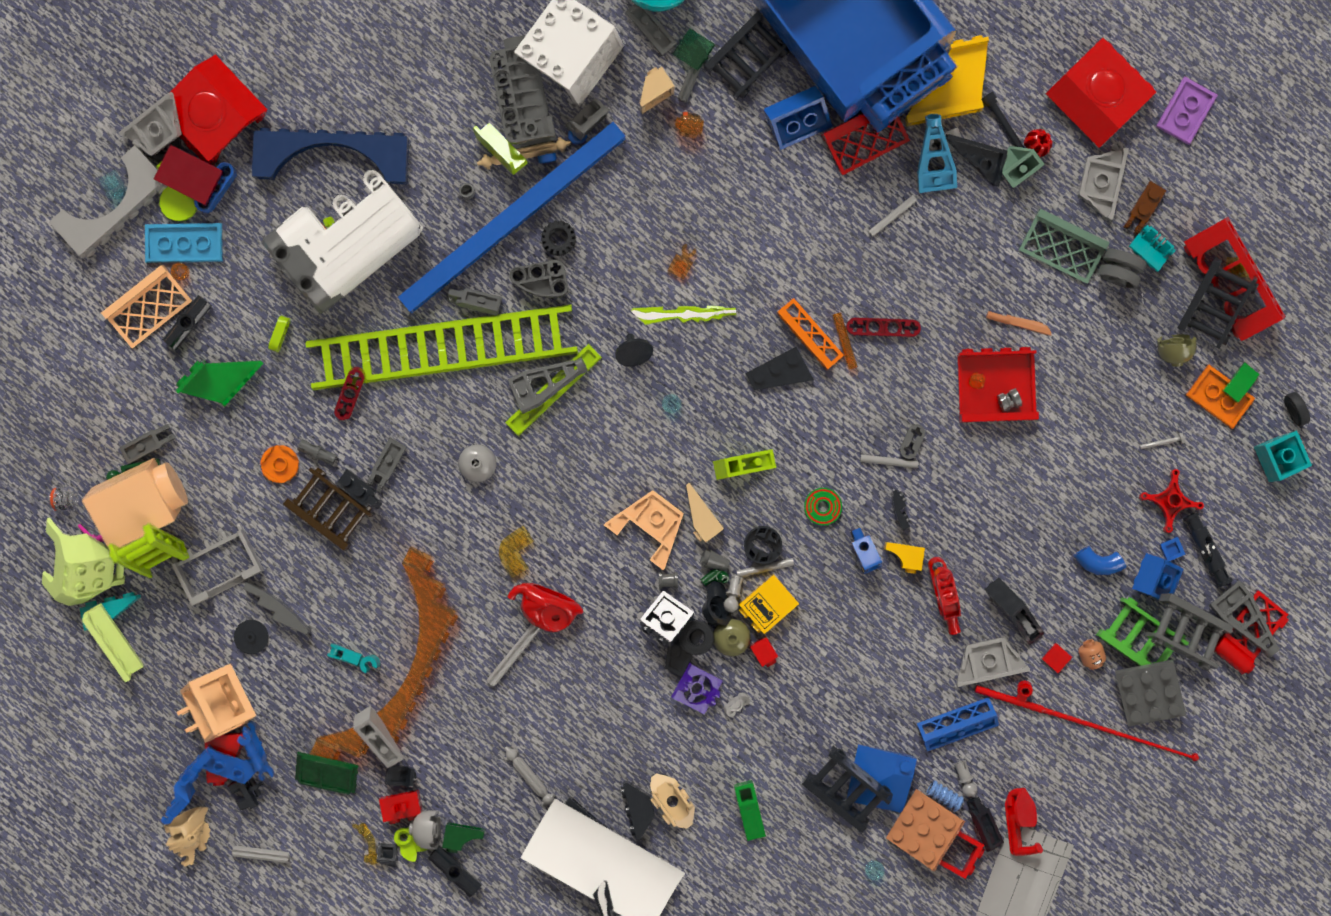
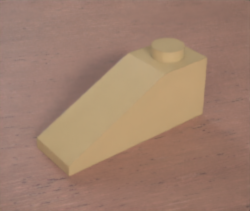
(703, 519)

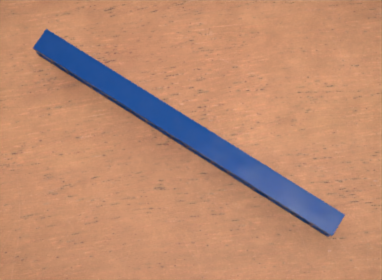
(512, 217)

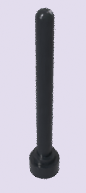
(990, 101)

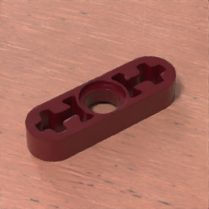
(349, 379)

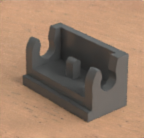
(588, 119)

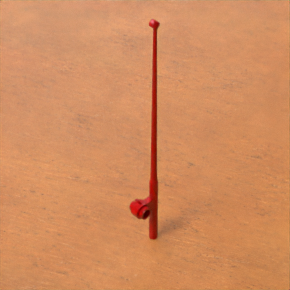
(1020, 700)

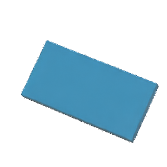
(183, 243)

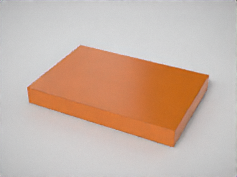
(1209, 395)

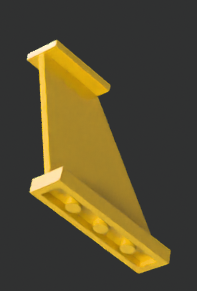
(963, 91)

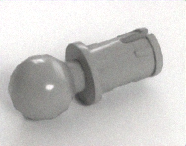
(731, 603)
(969, 788)

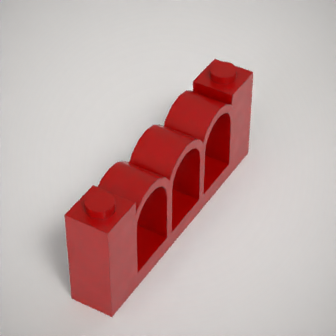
(1260, 319)

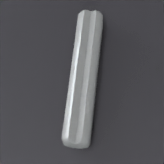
(260, 854)

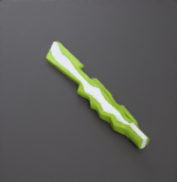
(684, 313)

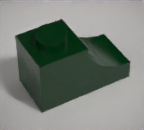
(457, 835)

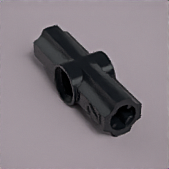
(178, 332)
(445, 862)

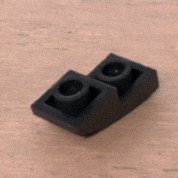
(898, 503)

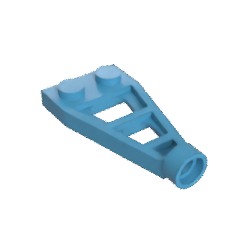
(941, 178)

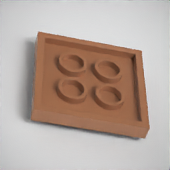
(925, 829)

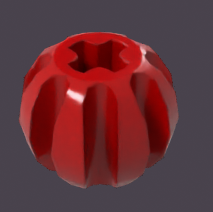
(1039, 141)

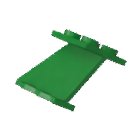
(217, 380)

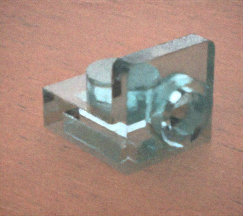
(113, 185)

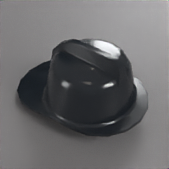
(713, 608)

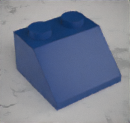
(1157, 577)

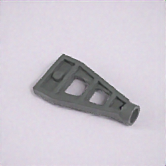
(524, 392)
(1232, 599)

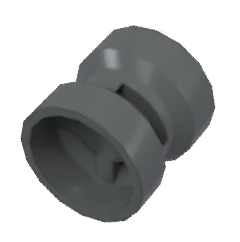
(1009, 400)

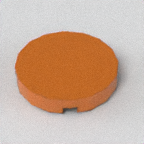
(281, 469)

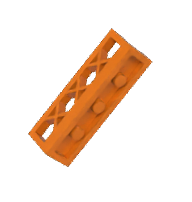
(803, 335)

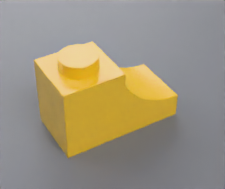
(909, 556)

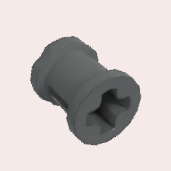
(668, 580)

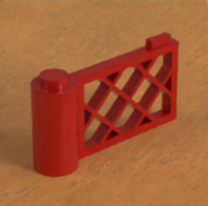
(1237, 654)

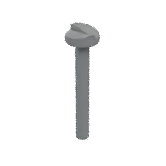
(1163, 442)

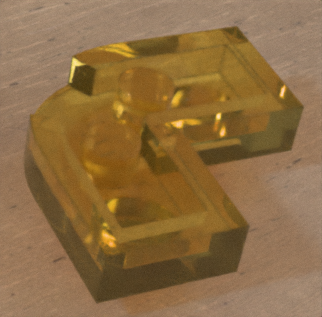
(510, 549)

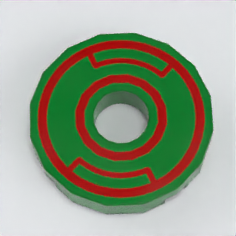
(811, 506)

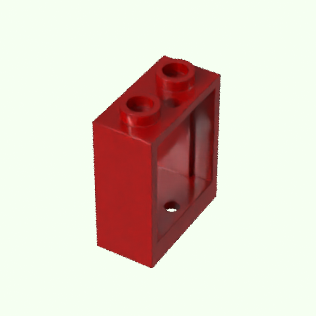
(969, 866)

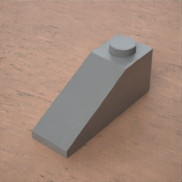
(377, 737)

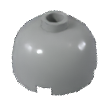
(486, 465)
(426, 829)

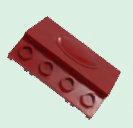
(1101, 92)
(214, 108)

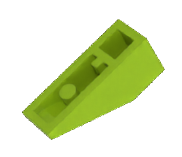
(744, 464)

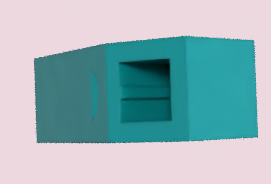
(112, 606)

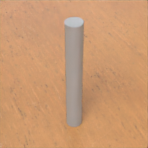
(892, 216)
(889, 461)
(765, 568)

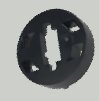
(766, 537)

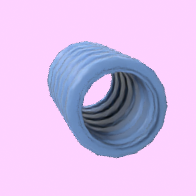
(945, 796)

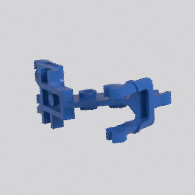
(222, 765)

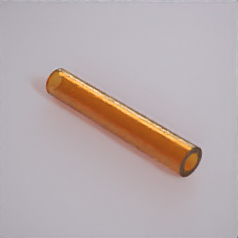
(844, 340)

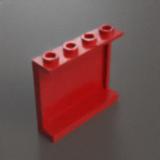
(1002, 372)

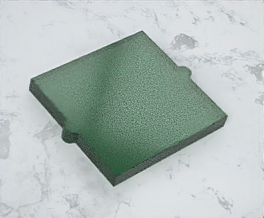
(693, 49)

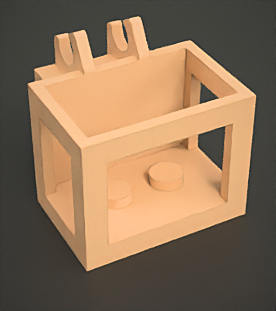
(216, 703)

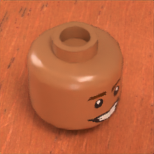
(1092, 654)

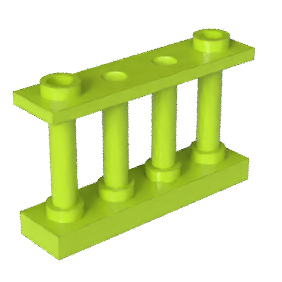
(148, 551)

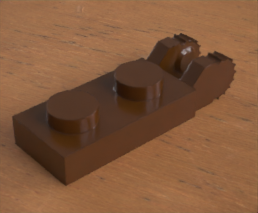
(1145, 206)

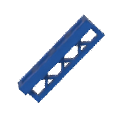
(959, 728)

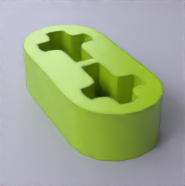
(279, 333)

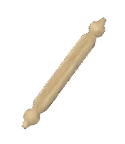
(529, 152)

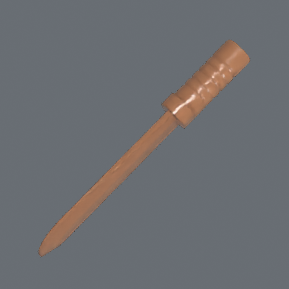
(1019, 322)

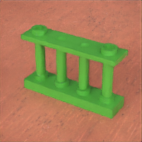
(1124, 646)

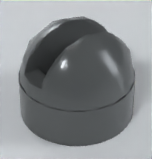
(465, 188)

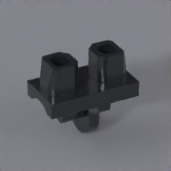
(249, 798)

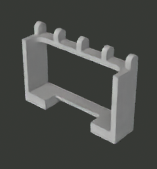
(256, 569)

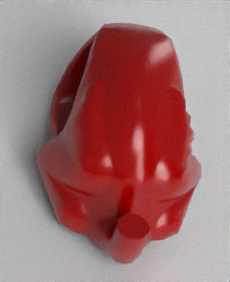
(546, 607)

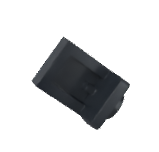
(400, 776)

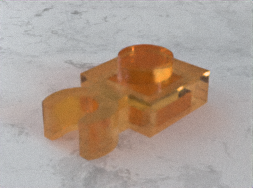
(681, 265)

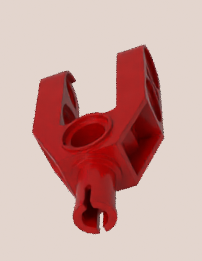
(945, 594)

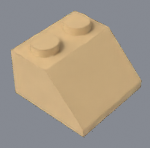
(656, 89)

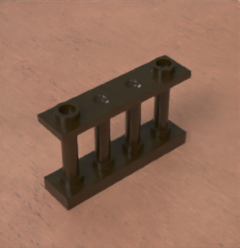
(326, 527)

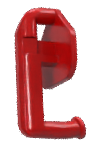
(1020, 814)

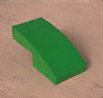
(1240, 383)

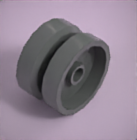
(1122, 268)

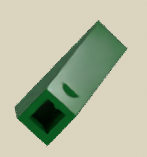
(749, 810)

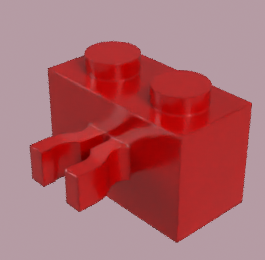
(400, 806)

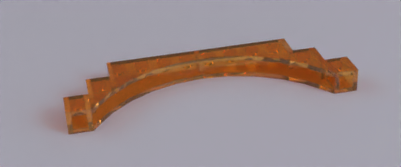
(433, 627)

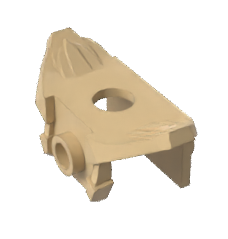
(664, 787)

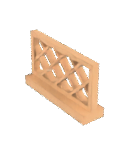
(137, 292)

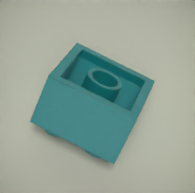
(1282, 456)

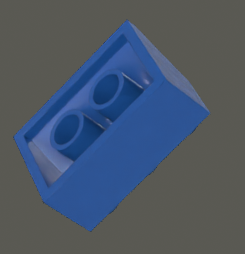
(798, 117)

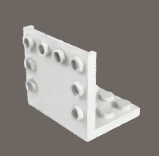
(571, 47)

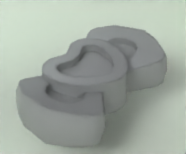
(736, 704)

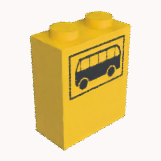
(768, 604)

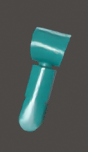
(354, 658)

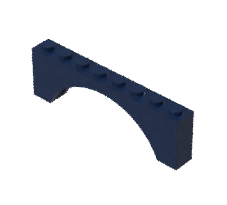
(276, 148)

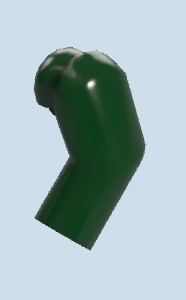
(715, 575)

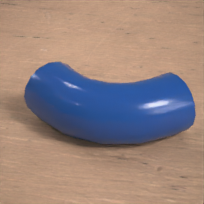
(1100, 564)

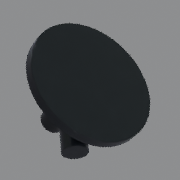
(633, 351)

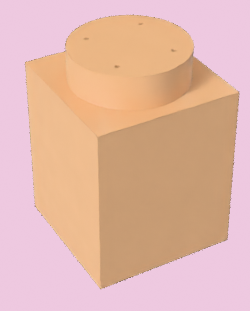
(135, 499)

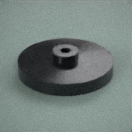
(251, 636)

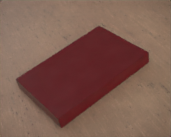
(188, 175)

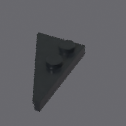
(984, 158)

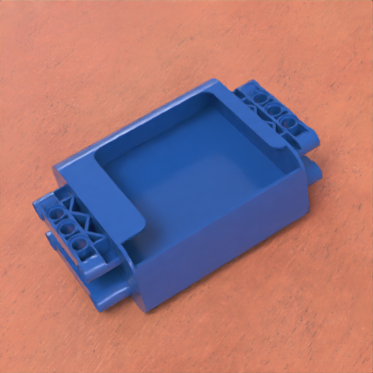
(867, 51)

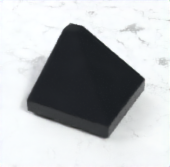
(387, 854)

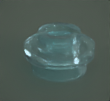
(676, 399)
(879, 874)

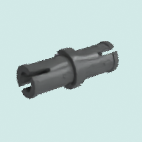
(317, 452)

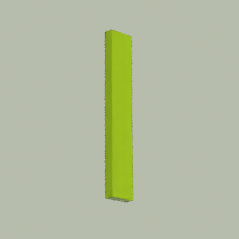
(520, 422)

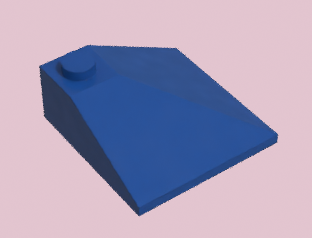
(887, 768)

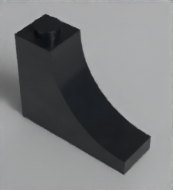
(1014, 610)

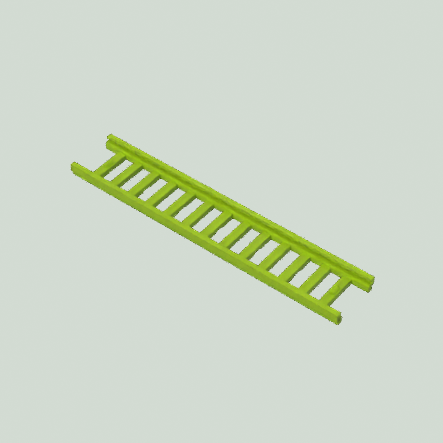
(444, 366)

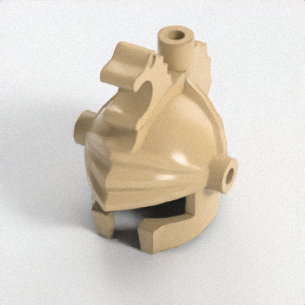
(188, 833)

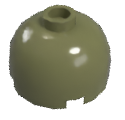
(1179, 349)
(732, 638)

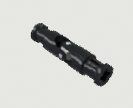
(1201, 534)

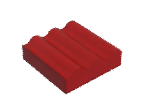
(1056, 658)

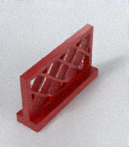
(854, 125)

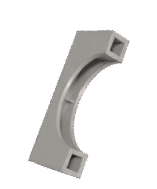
(88, 234)

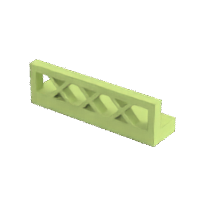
(112, 641)

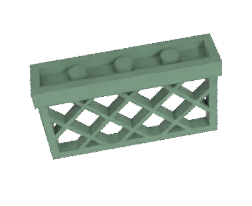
(1070, 230)

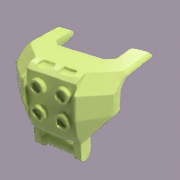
(80, 568)

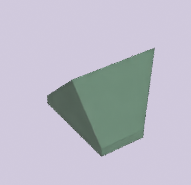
(1020, 164)

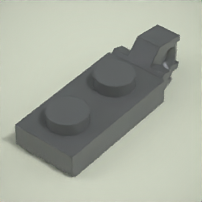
(475, 300)

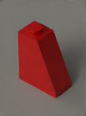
(226, 744)

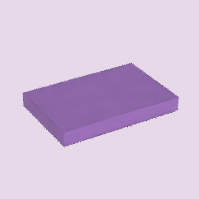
(1186, 110)

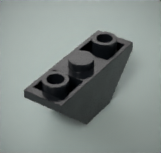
(638, 808)

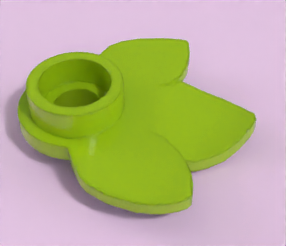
(407, 848)

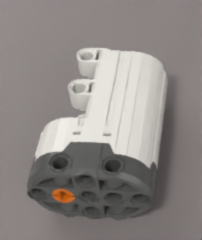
(337, 259)

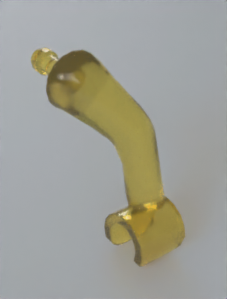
(367, 834)

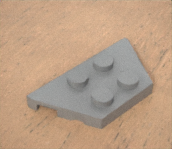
(155, 126)
(1103, 180)
(989, 661)

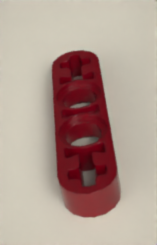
(883, 324)

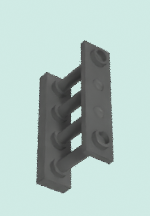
(1202, 619)

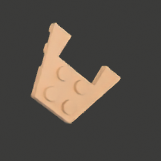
(656, 518)

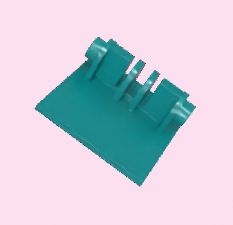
(1151, 249)

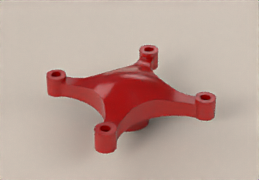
(1171, 501)

